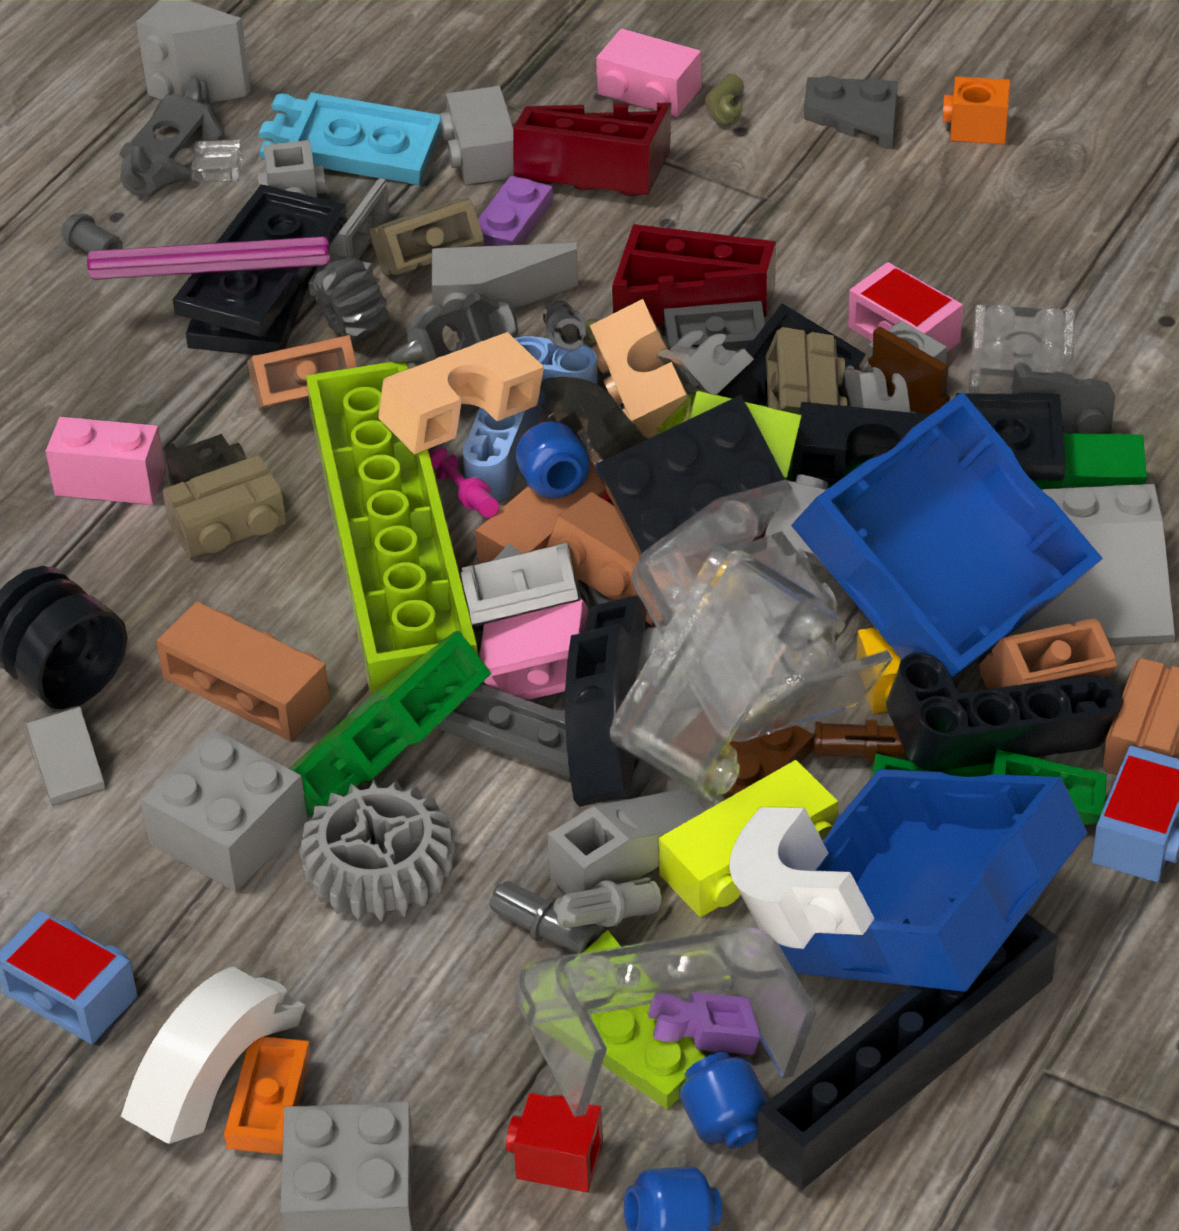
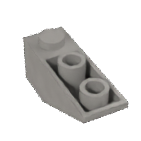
(616, 839)

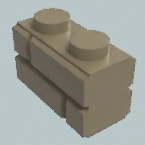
(410, 239)
(803, 370)
(224, 507)

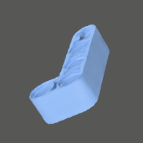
(493, 444)

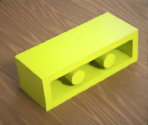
(698, 853)

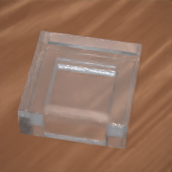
(216, 161)

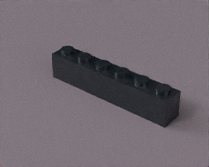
(897, 1057)

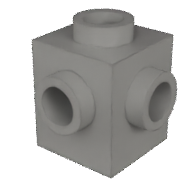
(292, 169)

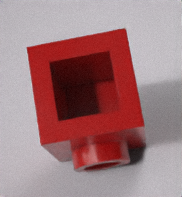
(555, 1145)

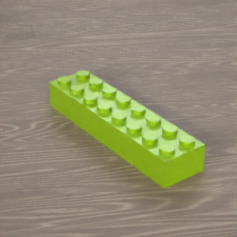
(386, 525)

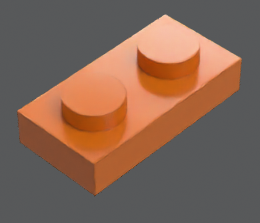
(268, 1082)

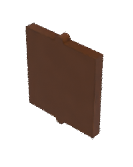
(922, 373)

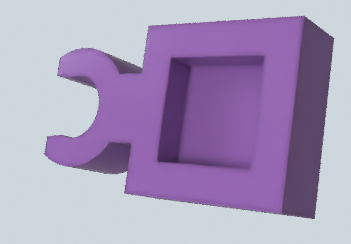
(712, 1020)

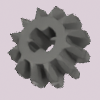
(350, 299)

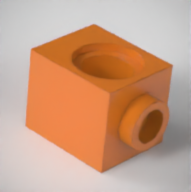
(977, 110)

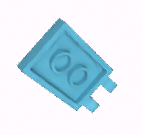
(356, 135)

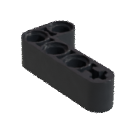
(967, 728)

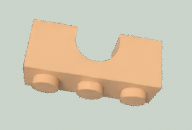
(638, 377)
(427, 399)

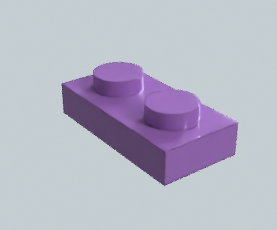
(514, 211)

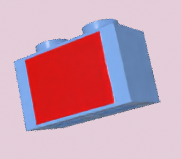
(1140, 816)
(67, 976)

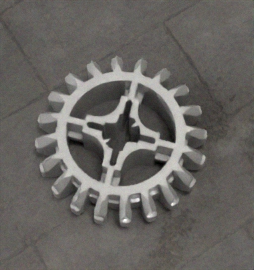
(377, 850)

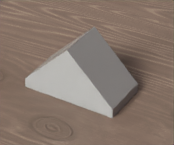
(63, 754)

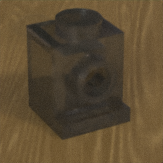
(201, 458)

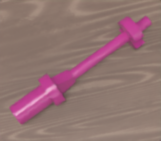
(472, 492)

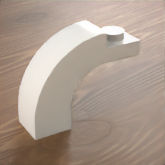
(778, 880)
(198, 1047)

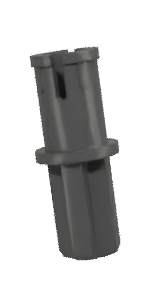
(540, 918)

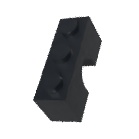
(839, 437)

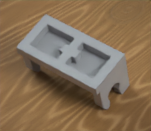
(708, 366)
(870, 390)
(520, 584)

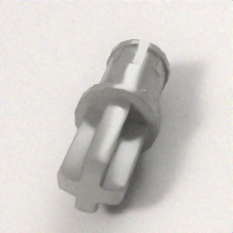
(608, 903)

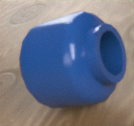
(552, 460)
(723, 1099)
(672, 1201)

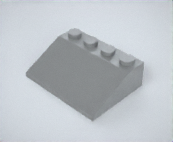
(1131, 582)

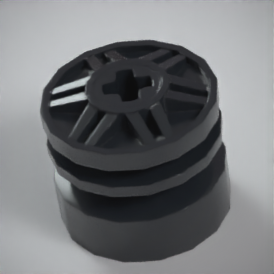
(58, 638)

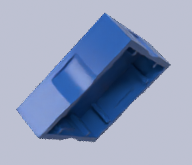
(946, 539)
(942, 871)

